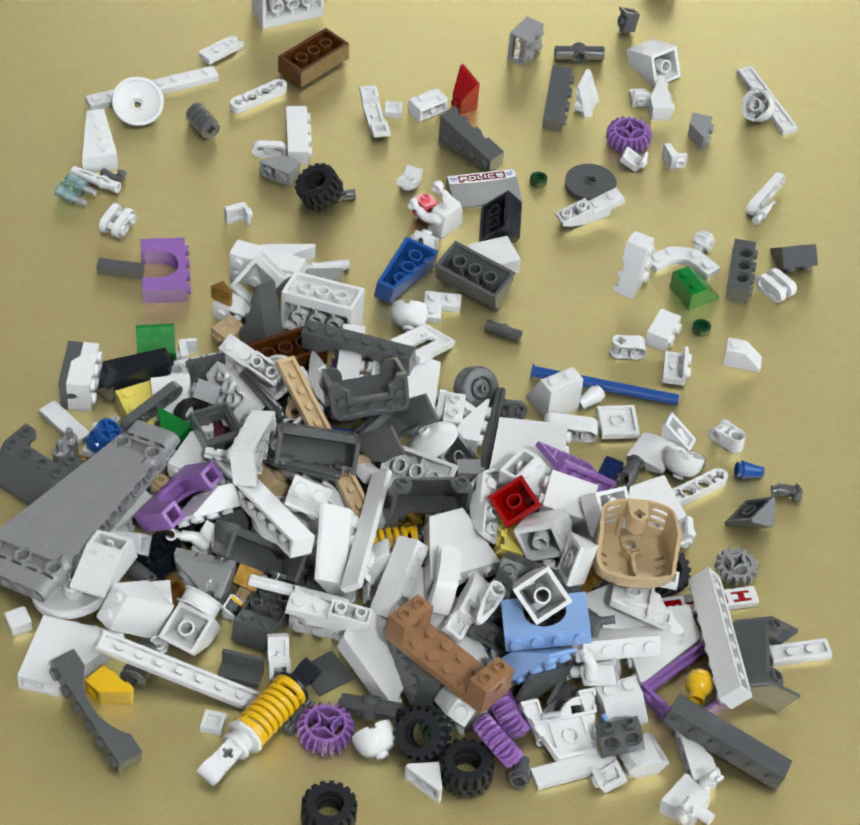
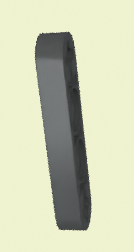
(150, 407)

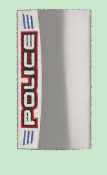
(479, 188)

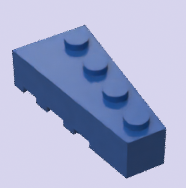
(404, 269)

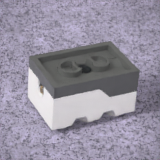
(80, 376)

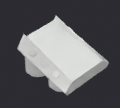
(586, 95)
(645, 761)

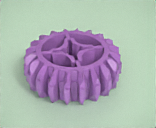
(628, 133)
(510, 716)
(322, 735)
(497, 740)

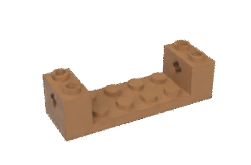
(445, 660)

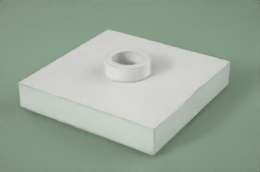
(617, 422)

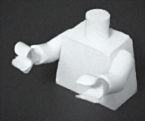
(444, 216)
(201, 541)
(378, 561)
(596, 672)
(690, 800)

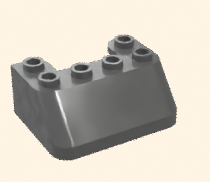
(26, 471)

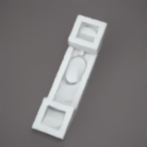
(372, 110)

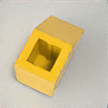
(108, 688)

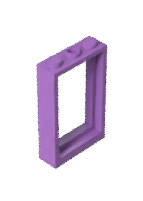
(655, 702)

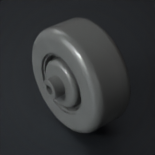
(477, 384)

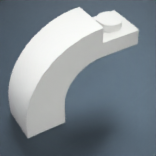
(445, 579)

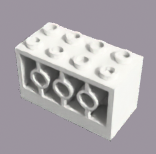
(281, 12)
(321, 301)

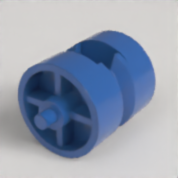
(102, 434)

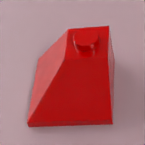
(465, 91)
(514, 501)

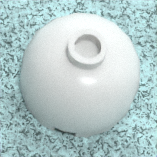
(758, 105)
(409, 314)
(683, 462)
(375, 740)

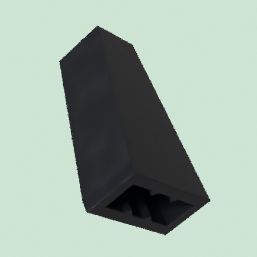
(132, 370)

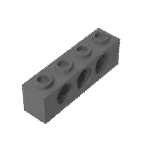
(741, 271)

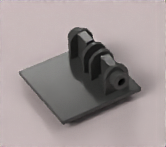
(200, 366)

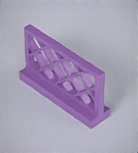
(575, 467)

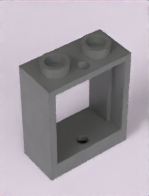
(217, 412)

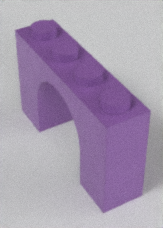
(171, 287)
(162, 509)

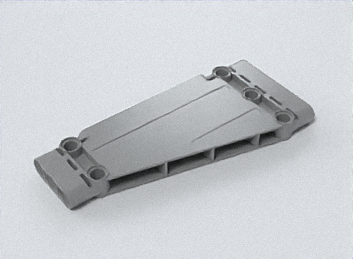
(53, 531)

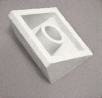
(576, 560)

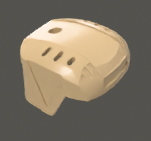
(638, 565)

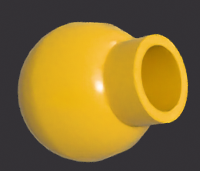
(699, 685)

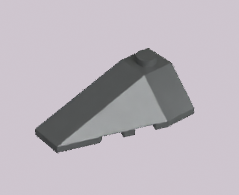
(263, 316)

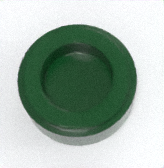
(538, 179)
(701, 327)

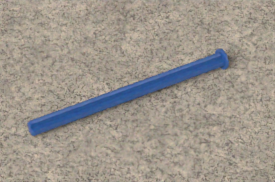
(614, 387)

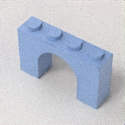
(523, 635)

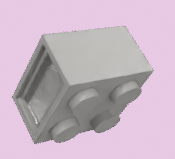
(525, 41)

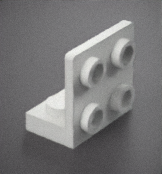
(306, 496)

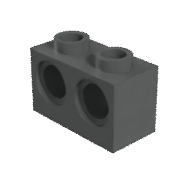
(620, 736)

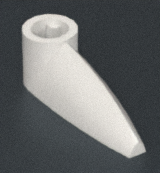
(489, 599)

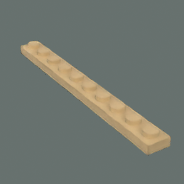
(314, 416)

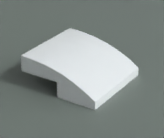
(652, 450)

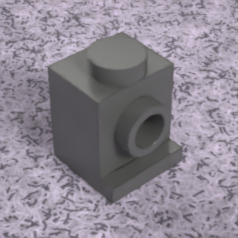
(628, 19)

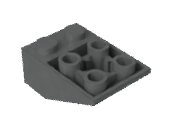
(260, 616)

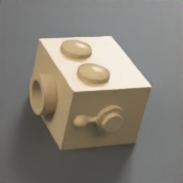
(225, 327)

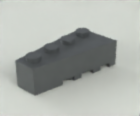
(557, 98)
(469, 141)
(417, 683)

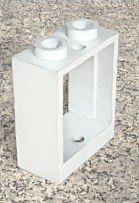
(268, 266)

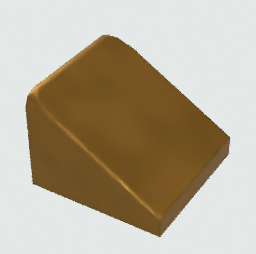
(221, 293)

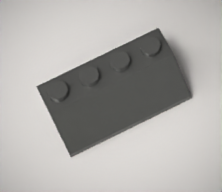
(475, 275)

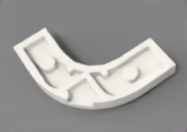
(685, 256)

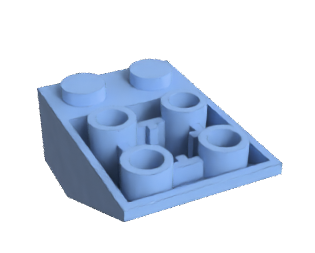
(536, 661)

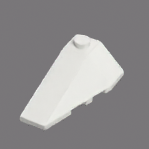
(418, 464)

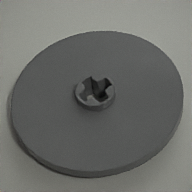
(589, 181)

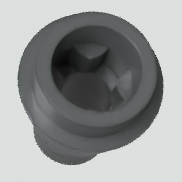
(520, 773)

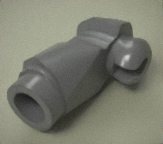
(786, 490)

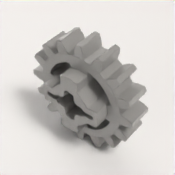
(736, 566)

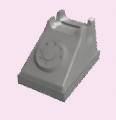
(206, 573)

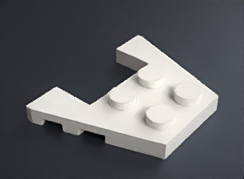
(639, 601)
(568, 734)

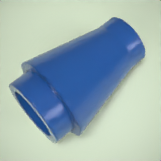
(747, 470)

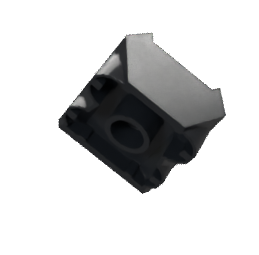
(161, 555)

